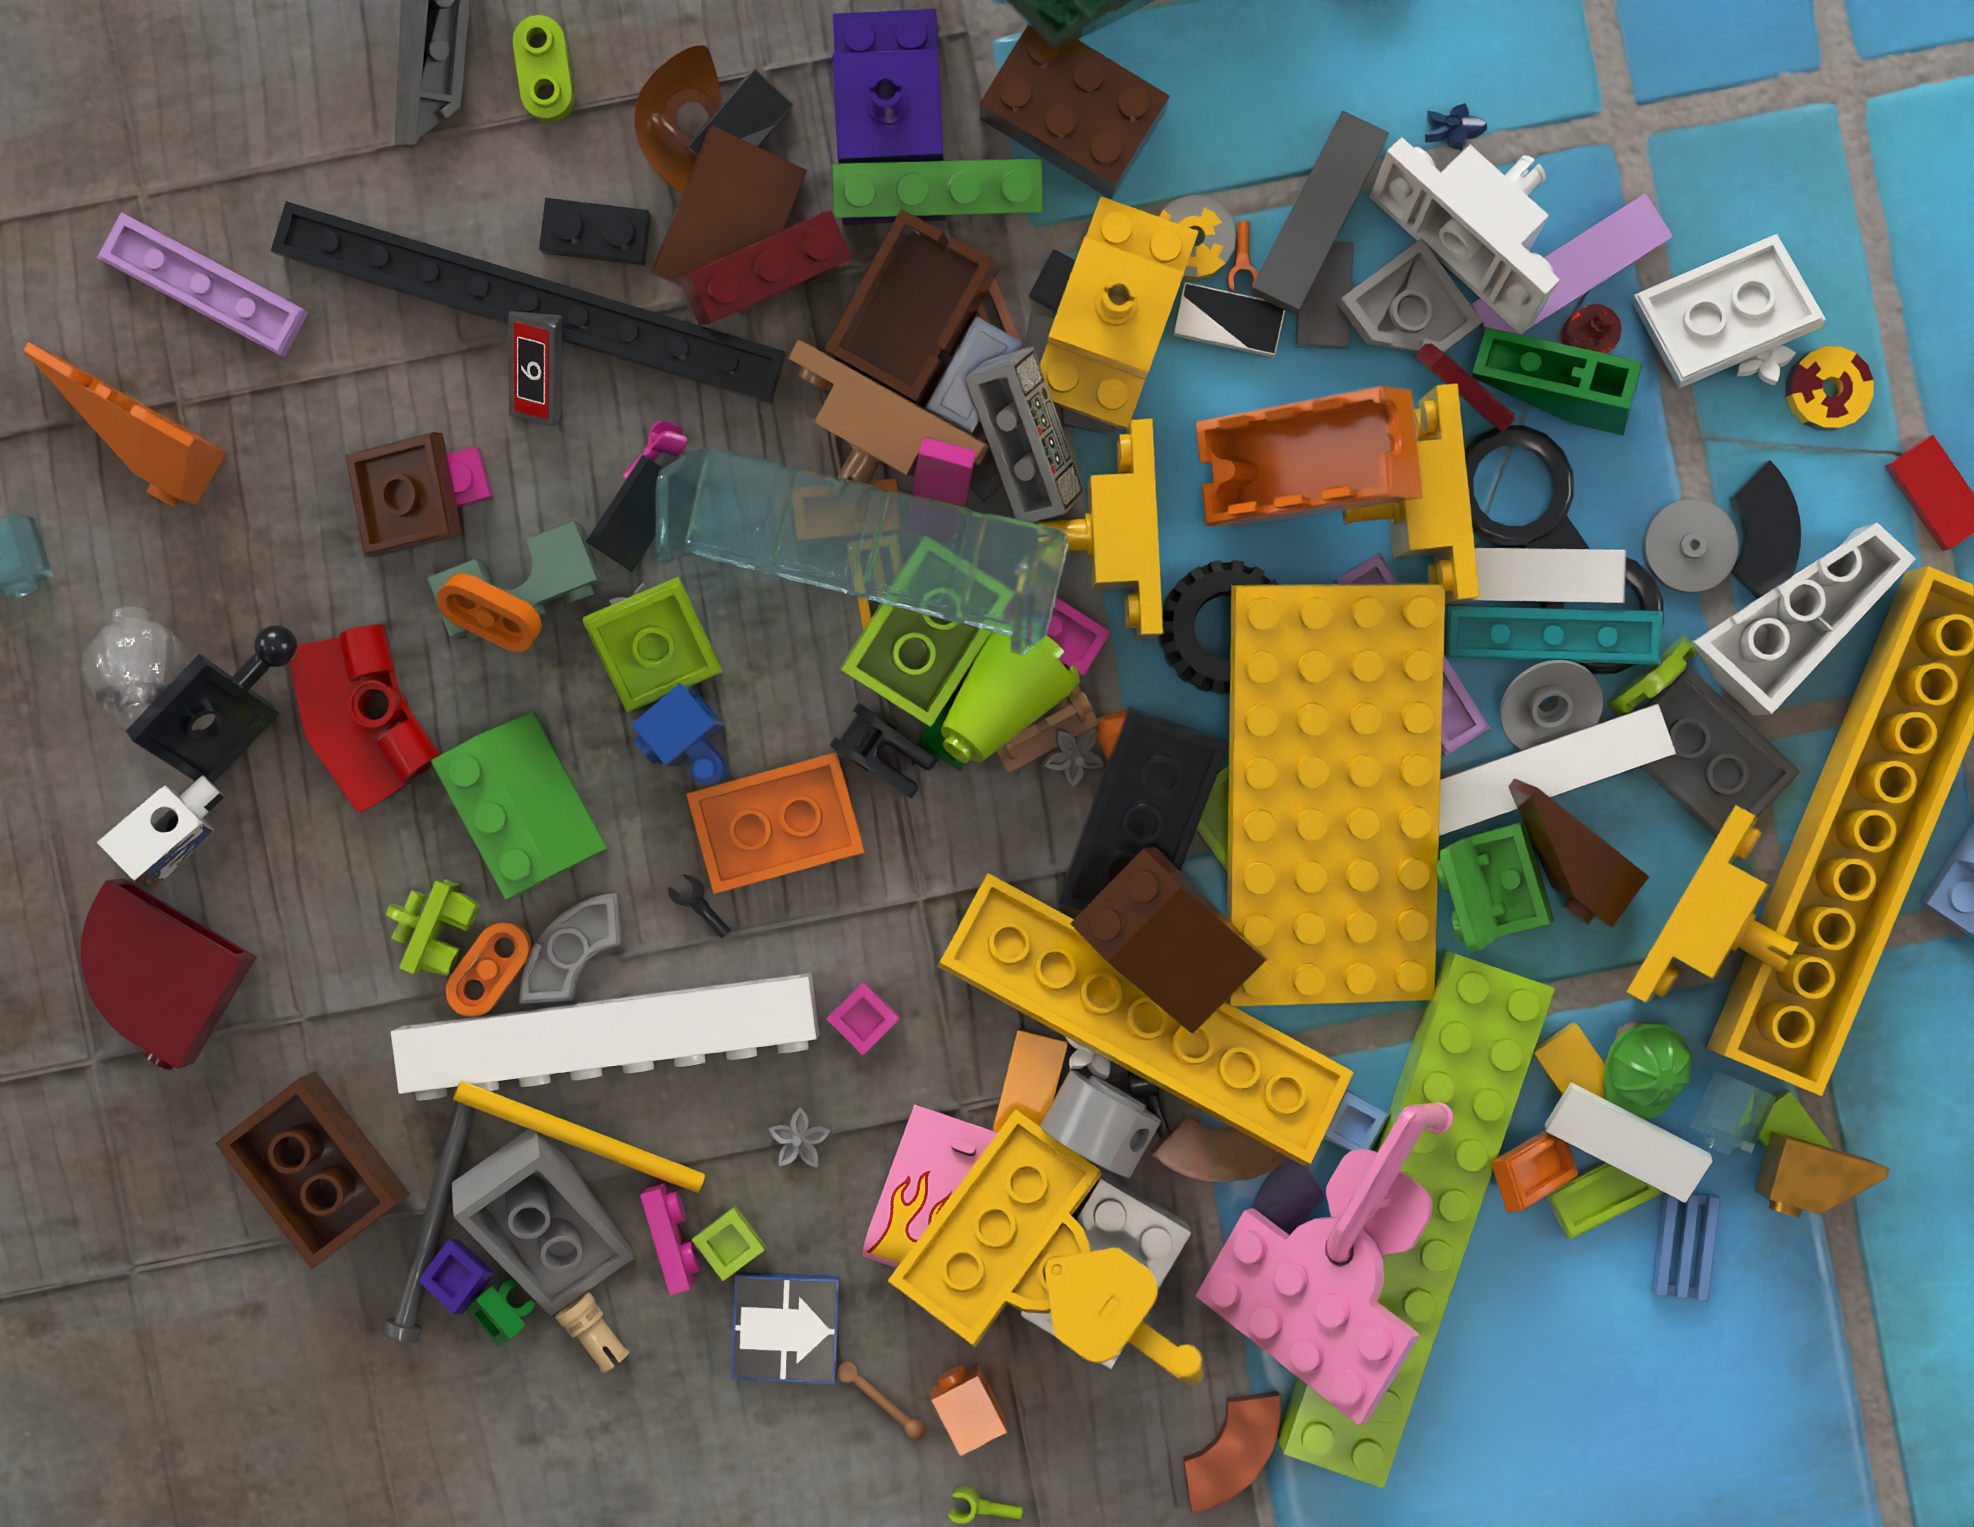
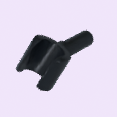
(700, 906)
(1142, 1088)

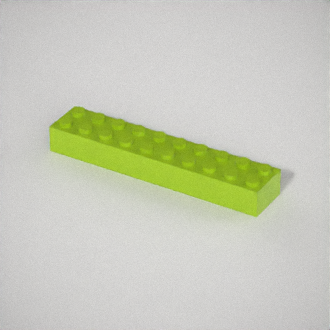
(1474, 1059)

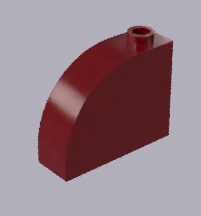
(157, 972)

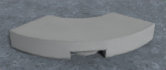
(567, 947)

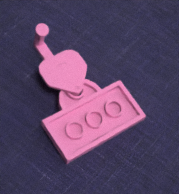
(1302, 1297)

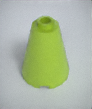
(1005, 696)

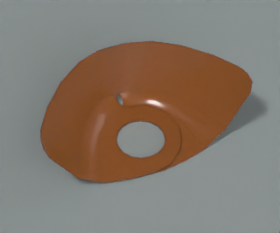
(679, 80)

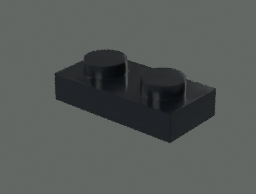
(595, 231)

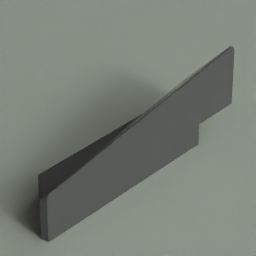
(429, 65)

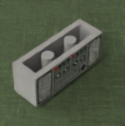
(1025, 435)

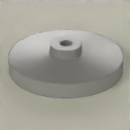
(1690, 546)

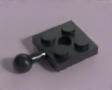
(207, 689)

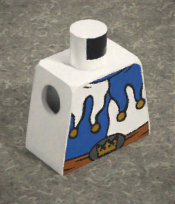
(142, 840)

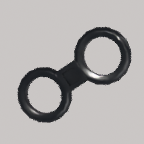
(1553, 526)

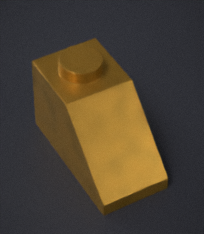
(1812, 1176)

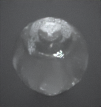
(131, 662)

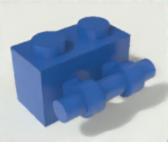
(679, 730)

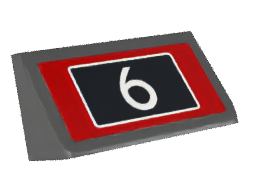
(535, 366)

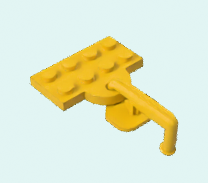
(1012, 1229)

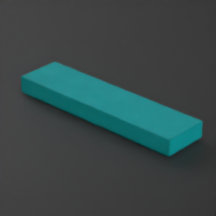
(1554, 634)

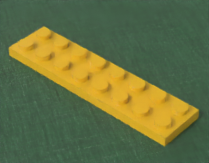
(1226, 1068)

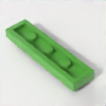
(937, 187)

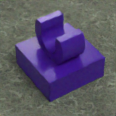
(456, 1276)

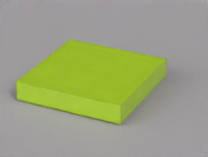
(652, 644)

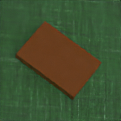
(728, 203)

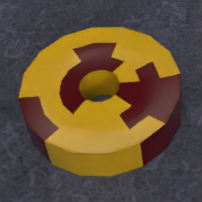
(1852, 382)

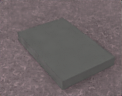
(1717, 755)

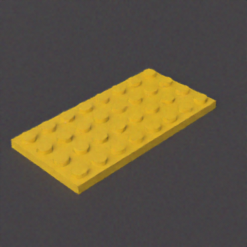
(1335, 789)

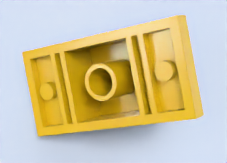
(1114, 311)
(1441, 519)
(1123, 530)
(1714, 916)

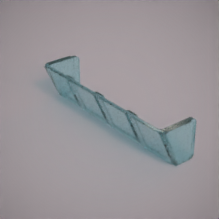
(862, 541)

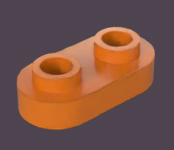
(489, 612)
(488, 966)

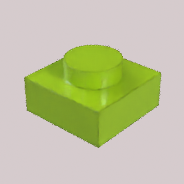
(729, 1243)

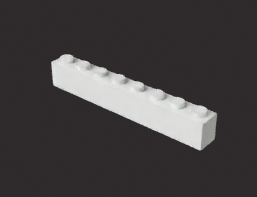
(606, 1034)

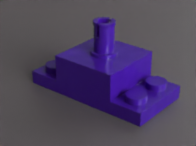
(887, 90)

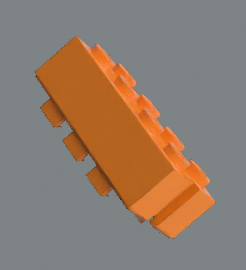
(1310, 457)

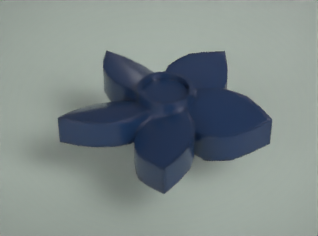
(1455, 127)

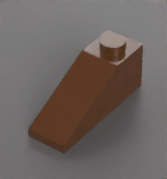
(1576, 860)

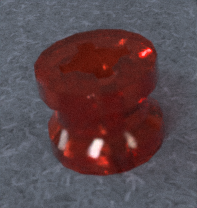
(1579, 332)

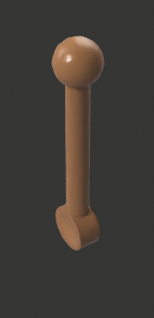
(848, 1373)

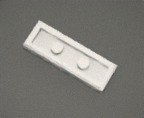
(1551, 575)
(1628, 1142)

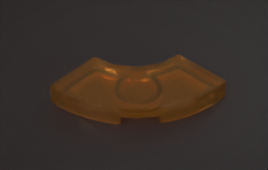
(1215, 1153)

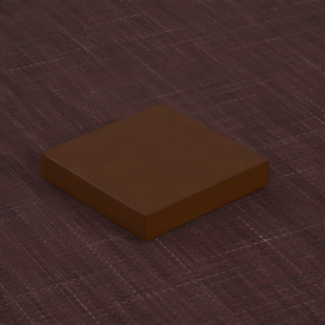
(403, 494)

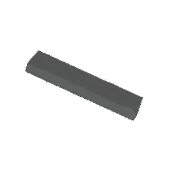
(1319, 213)

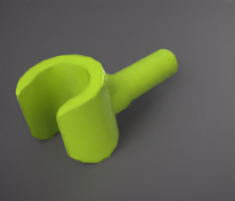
(981, 1507)

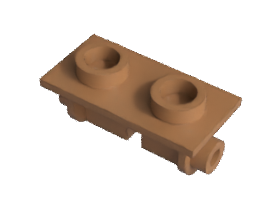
(1039, 738)

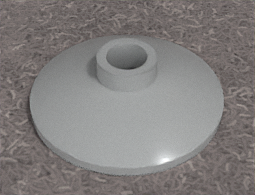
(1574, 704)

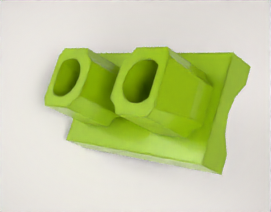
(425, 948)

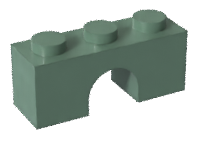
(560, 571)

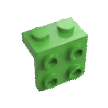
(1494, 885)

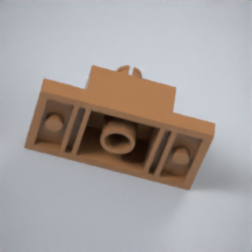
(875, 419)

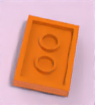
(775, 822)

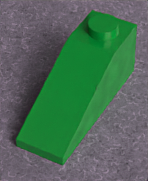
(1560, 378)

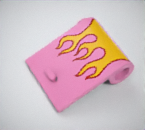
(921, 1181)

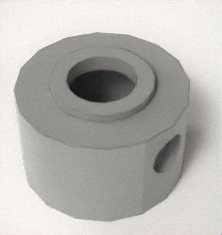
(1100, 1123)

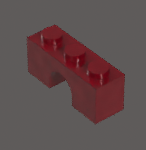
(765, 268)

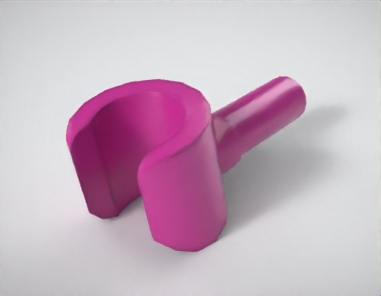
(663, 438)

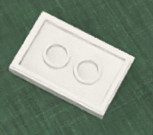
(1728, 311)

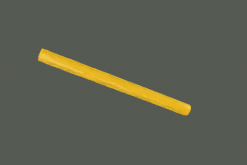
(578, 1136)

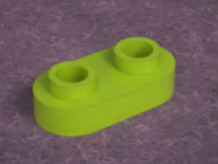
(542, 67)

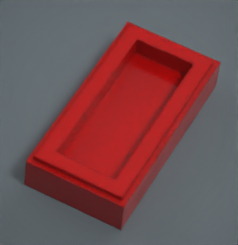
(1935, 491)

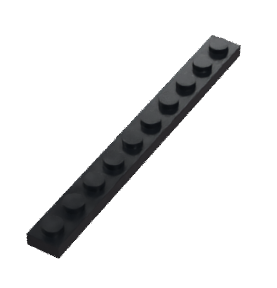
(496, 290)

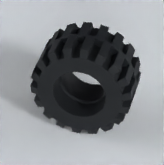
(1179, 616)

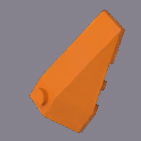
(149, 444)

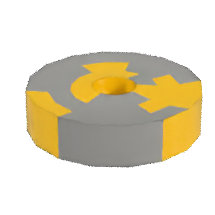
(1214, 225)

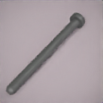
(403, 1325)

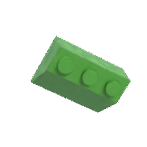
(519, 805)

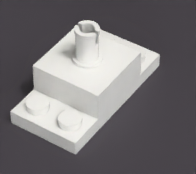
(1474, 224)

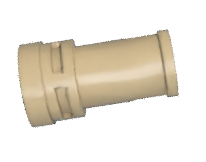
(584, 1321)

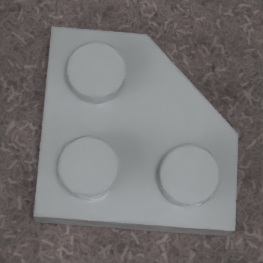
(1410, 304)

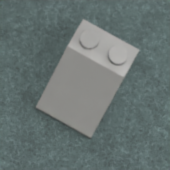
(539, 1221)

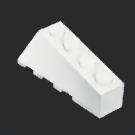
(1789, 630)

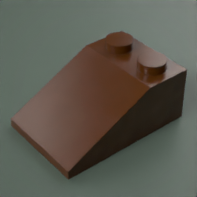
(1168, 939)

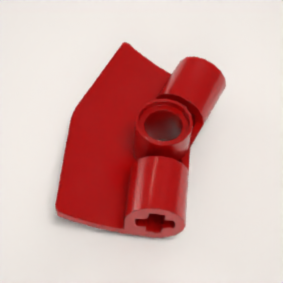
(333, 697)

